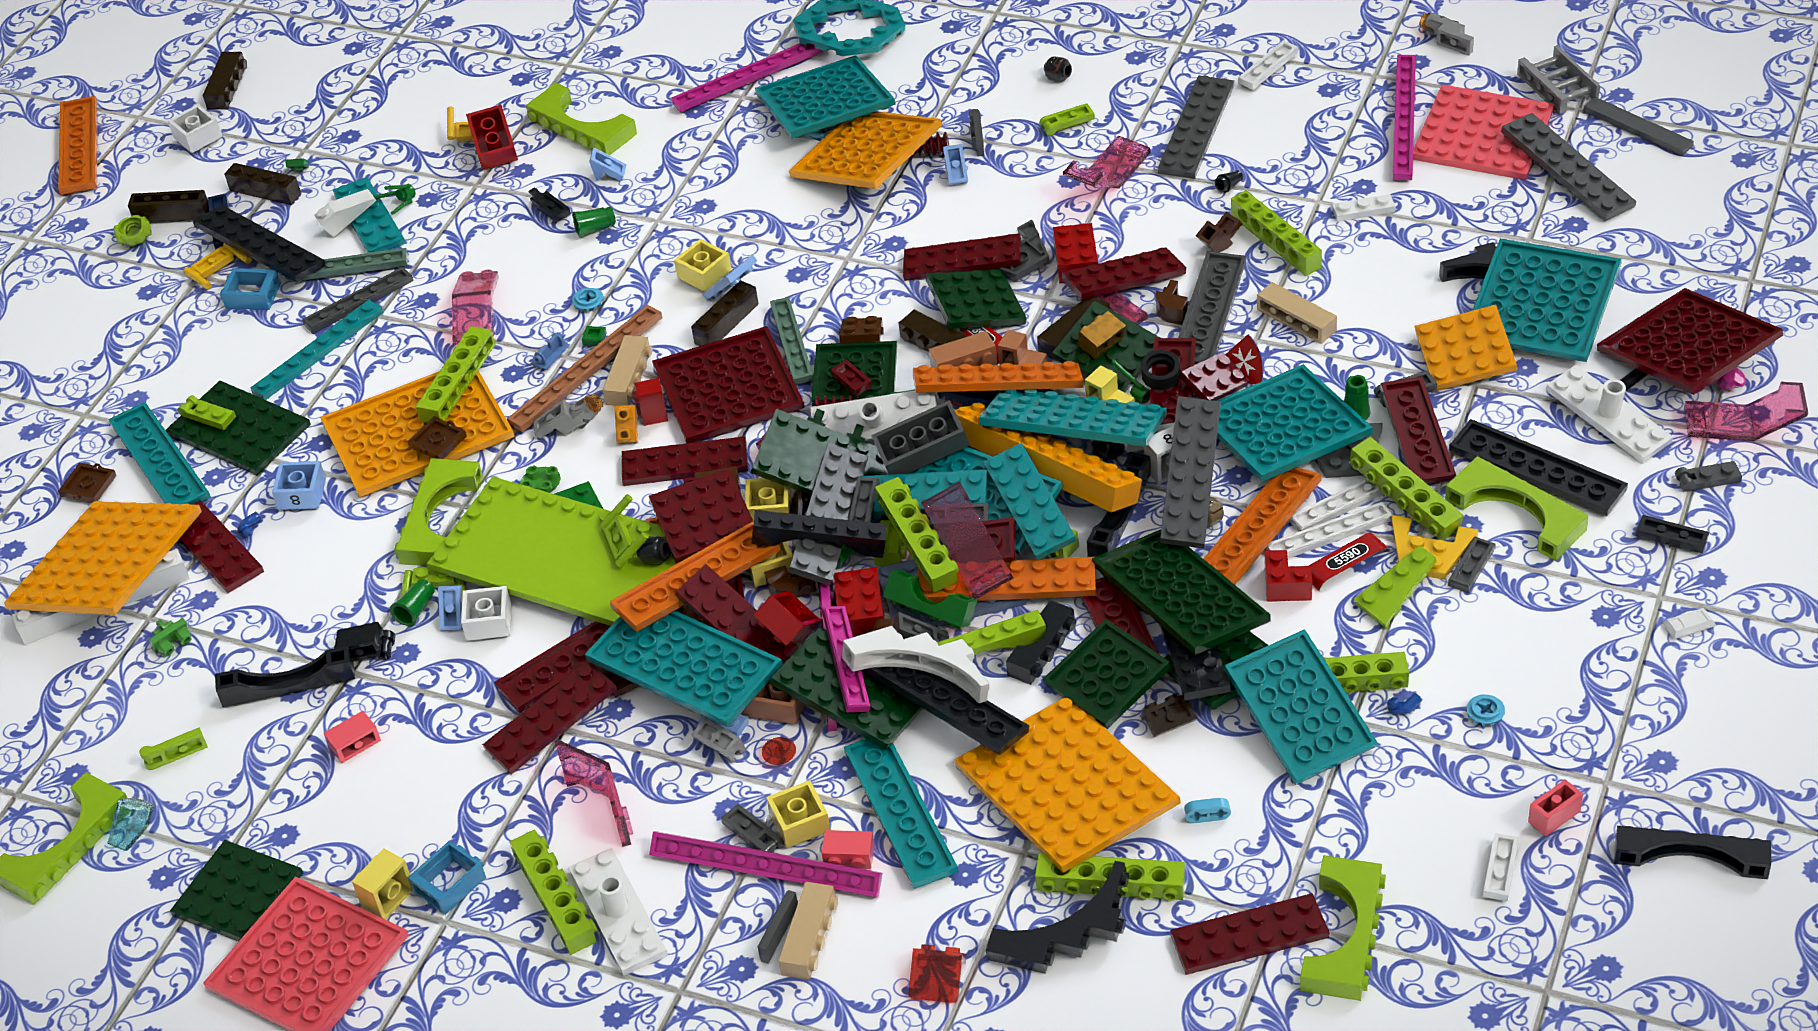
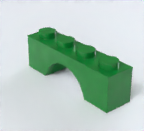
(906, 590)

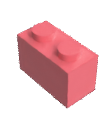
(352, 736)
(1555, 807)
(848, 848)

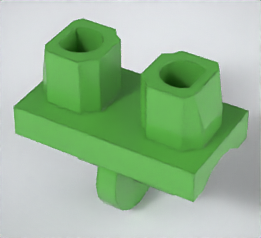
(167, 633)

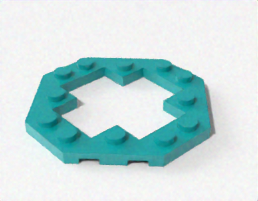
(880, 35)

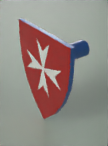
(1248, 359)

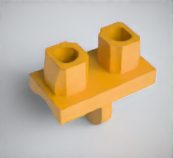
(626, 423)

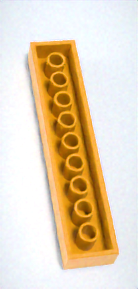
(1079, 472)

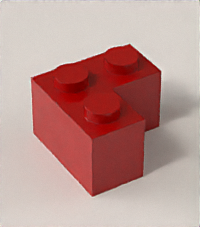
(651, 402)
(1286, 581)

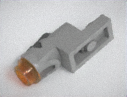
(1448, 32)
(568, 417)

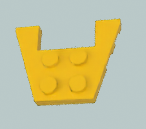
(1446, 553)

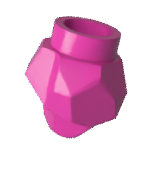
(1732, 379)

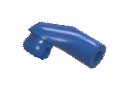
(246, 523)
(1406, 707)

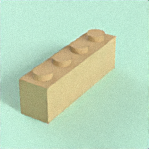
(1297, 312)
(627, 370)
(807, 931)

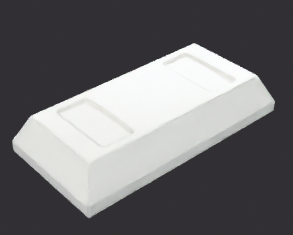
(1689, 623)

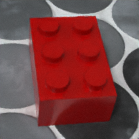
(491, 137)
(1074, 247)
(861, 596)
(786, 618)

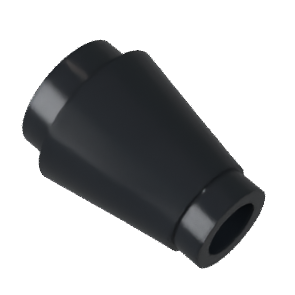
(1226, 181)

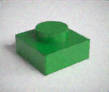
(297, 164)
(593, 335)

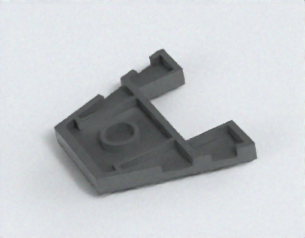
(1032, 253)
(1337, 462)

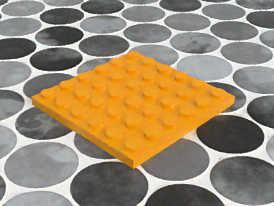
(865, 149)

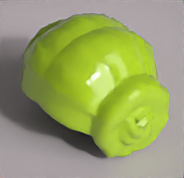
(132, 230)

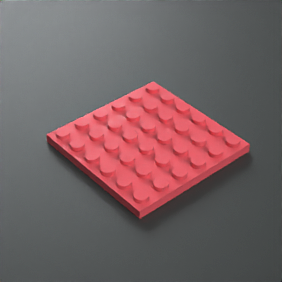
(1467, 133)
(306, 959)

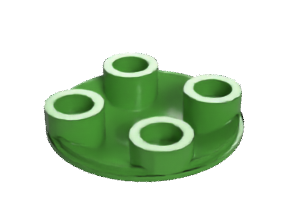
(541, 478)

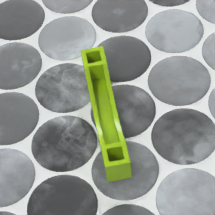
(1019, 630)

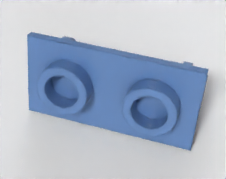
(550, 353)

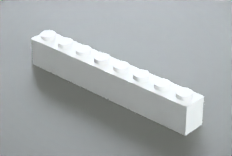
(41, 624)

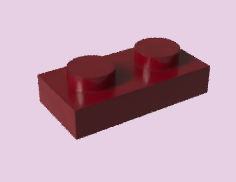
(851, 378)

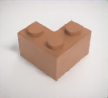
(1014, 350)

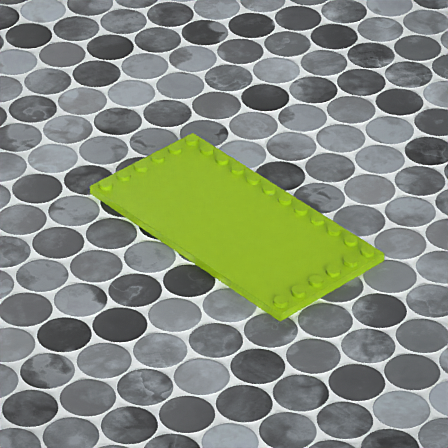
(543, 550)

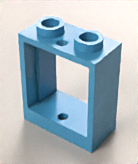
(259, 300)
(438, 862)

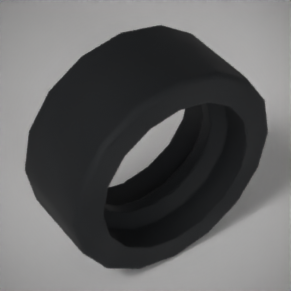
(1160, 357)

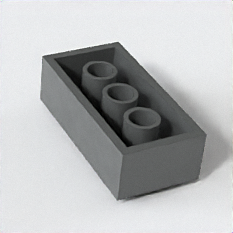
(921, 439)

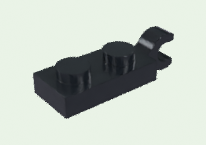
(549, 205)

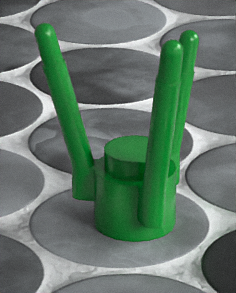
(404, 193)
(1138, 391)

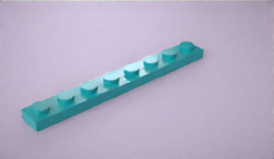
(316, 350)

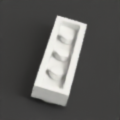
(1268, 65)

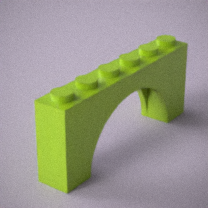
(607, 135)
(440, 481)
(1486, 482)
(36, 874)
(1344, 970)

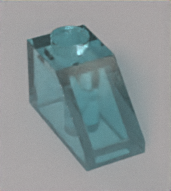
(129, 822)

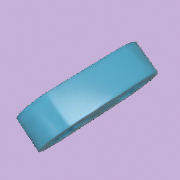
(1207, 810)

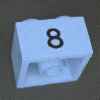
(299, 485)

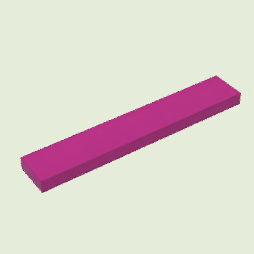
(850, 682)

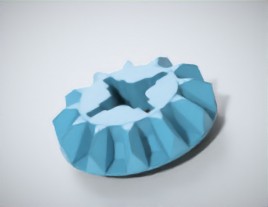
(580, 299)
(1484, 702)

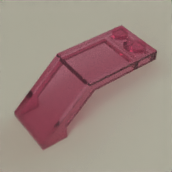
(1112, 166)
(473, 302)
(1749, 420)
(967, 540)
(596, 775)

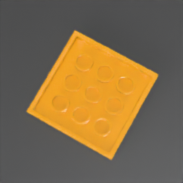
(1466, 347)

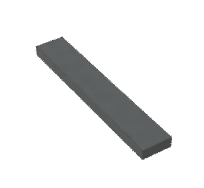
(1638, 126)
(344, 306)

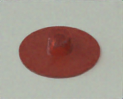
(778, 750)

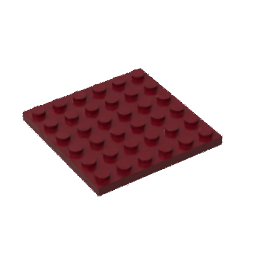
(1689, 340)
(727, 384)

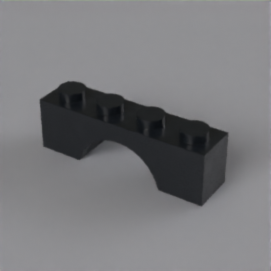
(1028, 661)

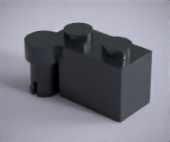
(366, 641)

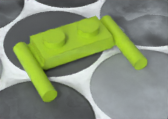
(618, 534)
(435, 578)

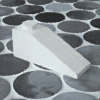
(341, 212)

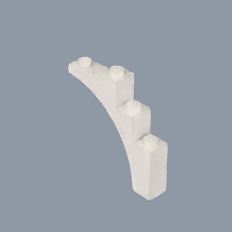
(919, 652)

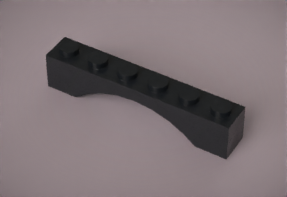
(776, 527)
(1109, 531)
(241, 686)
(1743, 855)

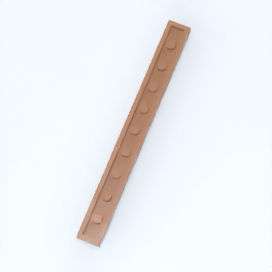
(582, 369)

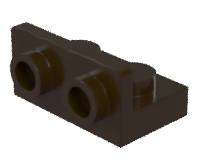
(1168, 715)

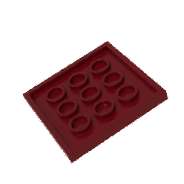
(700, 513)

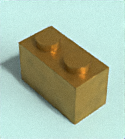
(1101, 334)

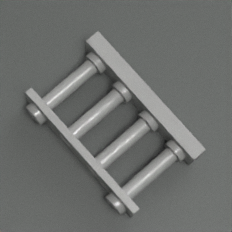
(1551, 92)

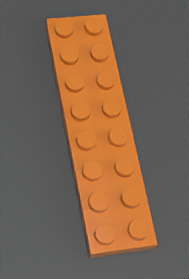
(77, 145)
(997, 377)
(1261, 522)
(1031, 580)
(657, 595)

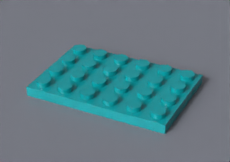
(1300, 706)

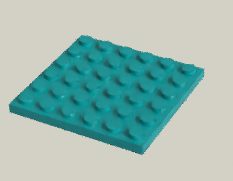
(824, 96)
(1549, 296)
(1287, 423)

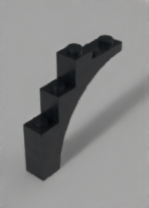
(1468, 266)
(1070, 936)

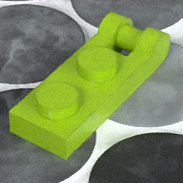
(1066, 118)
(206, 413)
(173, 749)

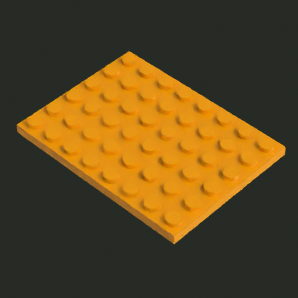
(375, 432)
(103, 558)
(1069, 784)

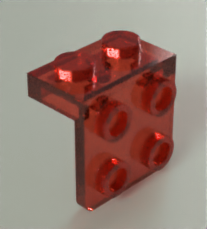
(936, 974)

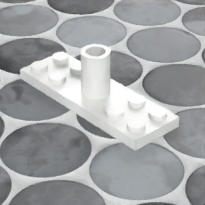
(888, 408)
(1609, 413)
(618, 911)

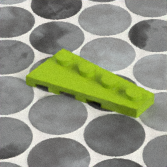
(1390, 591)

